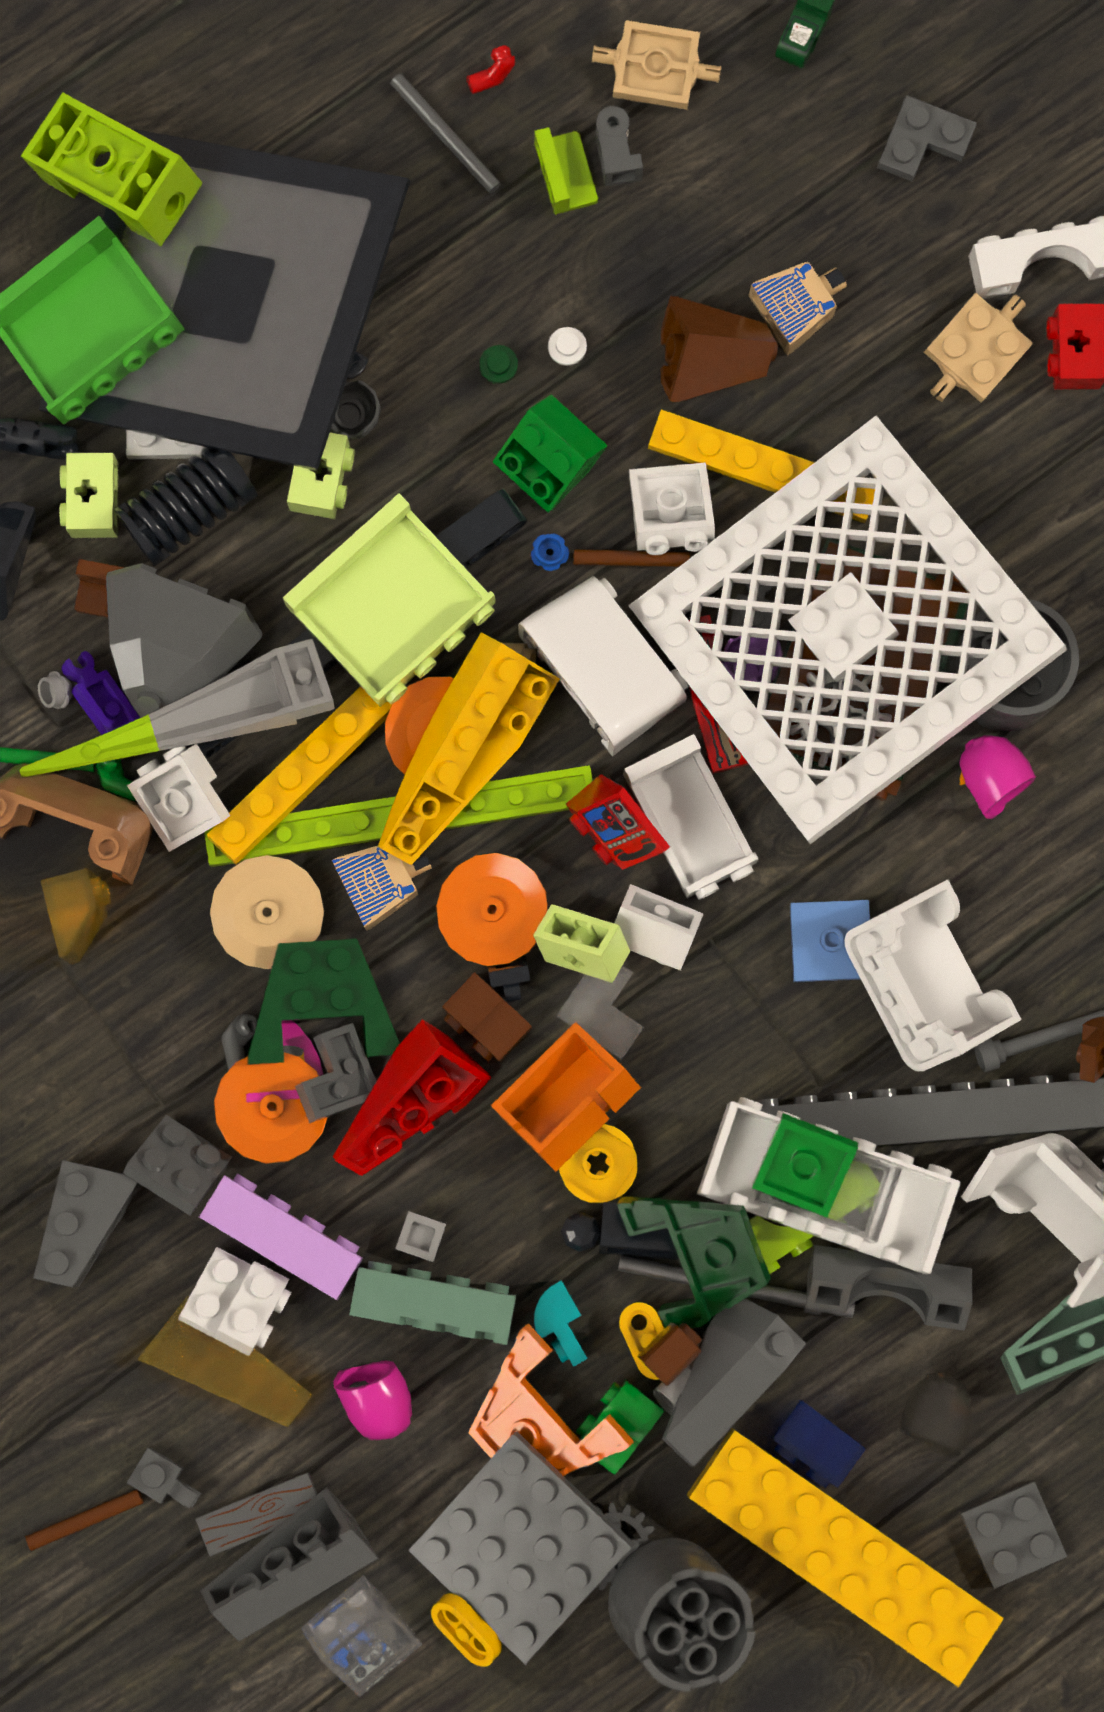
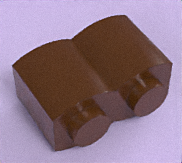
(486, 1018)
(671, 1352)

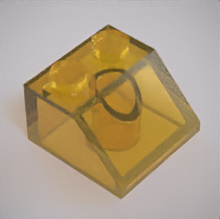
(75, 910)

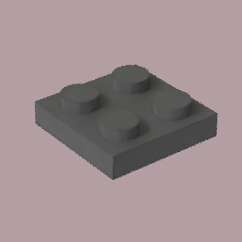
(177, 1165)
(1013, 1534)

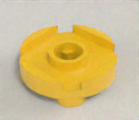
(602, 1186)

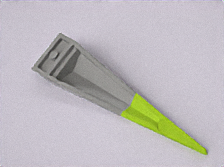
(252, 699)

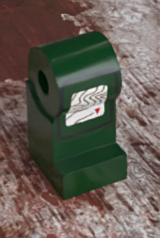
(803, 31)

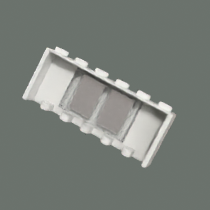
(880, 1209)

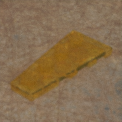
(226, 1372)

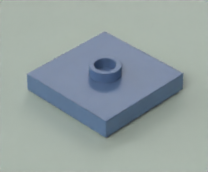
(819, 938)

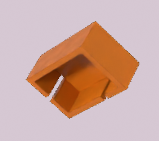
(565, 1096)

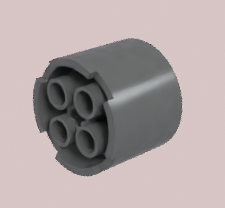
(1040, 692)
(663, 1589)

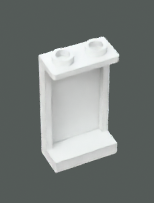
(692, 817)

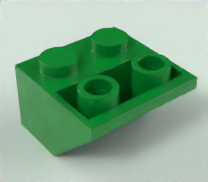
(549, 452)

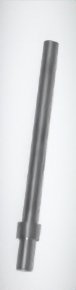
(767, 1293)

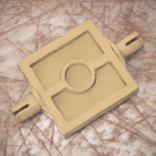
(656, 64)
(978, 347)

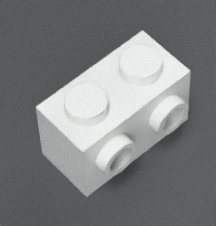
(657, 926)

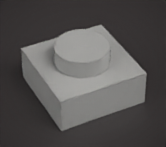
(420, 1236)

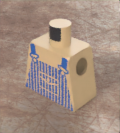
(796, 302)
(378, 882)

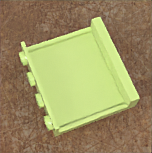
(389, 602)

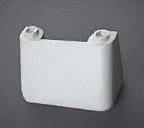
(604, 662)
(924, 981)

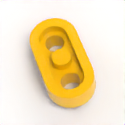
(639, 1339)
(466, 1630)

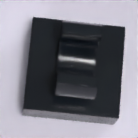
(509, 976)

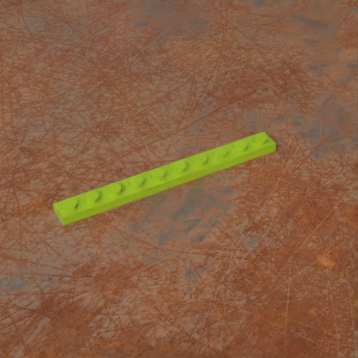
(366, 820)

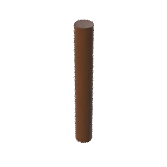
(629, 558)
(84, 1519)

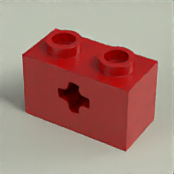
(1085, 326)

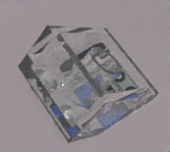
(360, 1636)

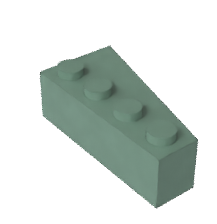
(432, 1303)

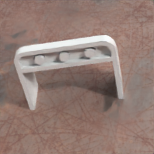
(1060, 1190)

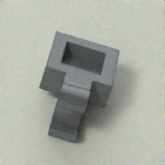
(159, 1476)

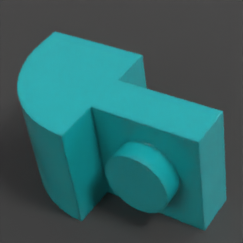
(552, 1315)

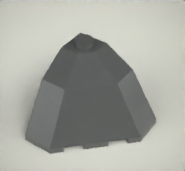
(172, 636)

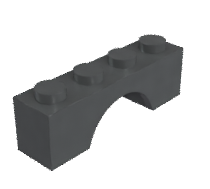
(844, 1276)

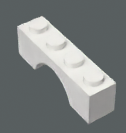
(1000, 262)

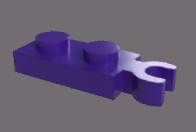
(99, 695)

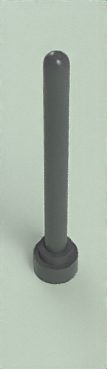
(992, 1053)

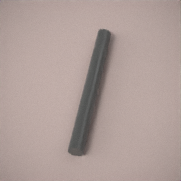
(445, 133)

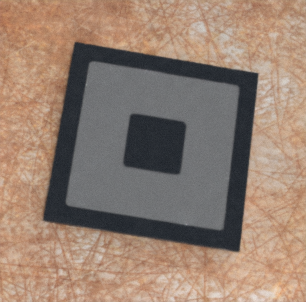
(272, 298)

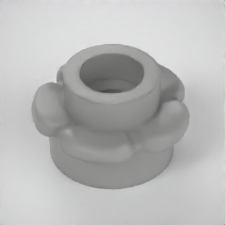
(55, 690)

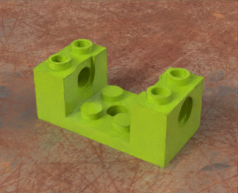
(139, 182)

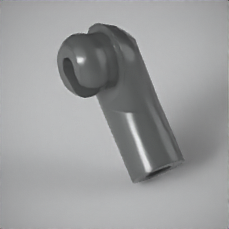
(237, 1036)

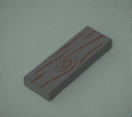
(254, 1514)

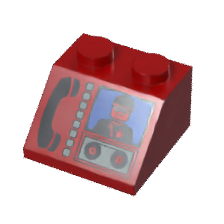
(615, 824)

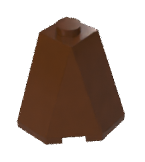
(711, 349)

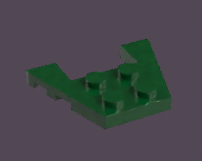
(320, 983)
(714, 1250)

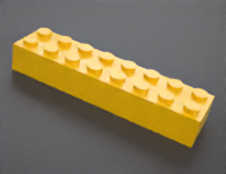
(845, 1557)

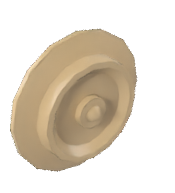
(263, 905)

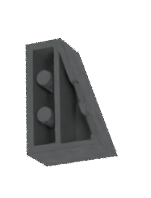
(80, 1221)

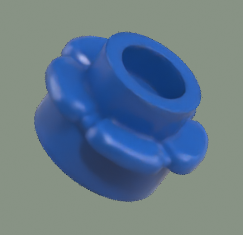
(545, 542)

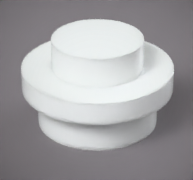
(567, 346)

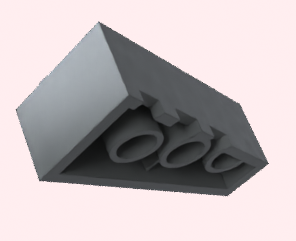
(289, 1566)

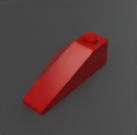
(415, 1088)

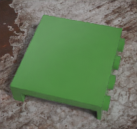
(84, 320)

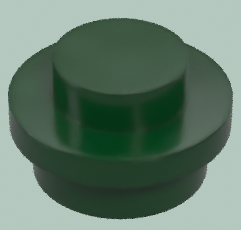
(498, 364)

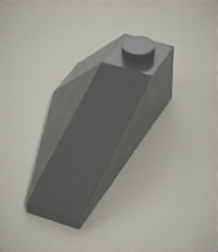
(739, 1361)

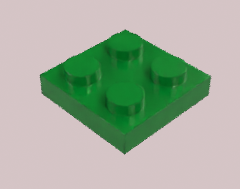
(805, 1165)

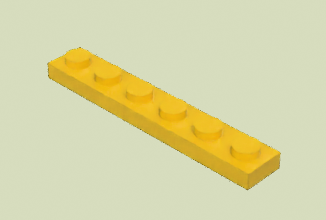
(735, 456)
(298, 775)

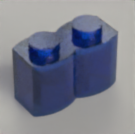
(818, 1444)

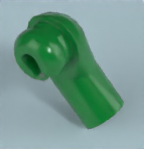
(113, 778)

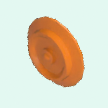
(410, 718)
(491, 909)
(270, 1128)

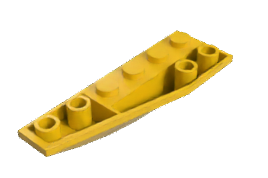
(465, 743)

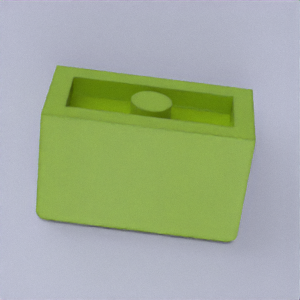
(565, 170)

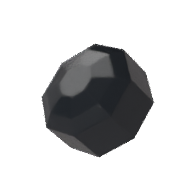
(580, 1231)

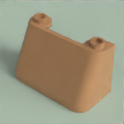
(118, 823)

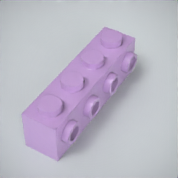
(281, 1237)

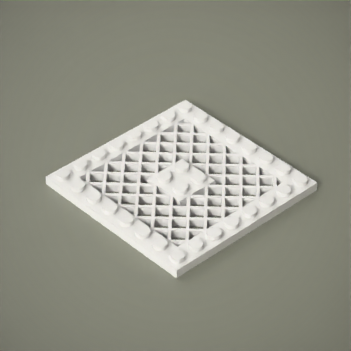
(846, 628)

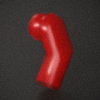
(496, 74)

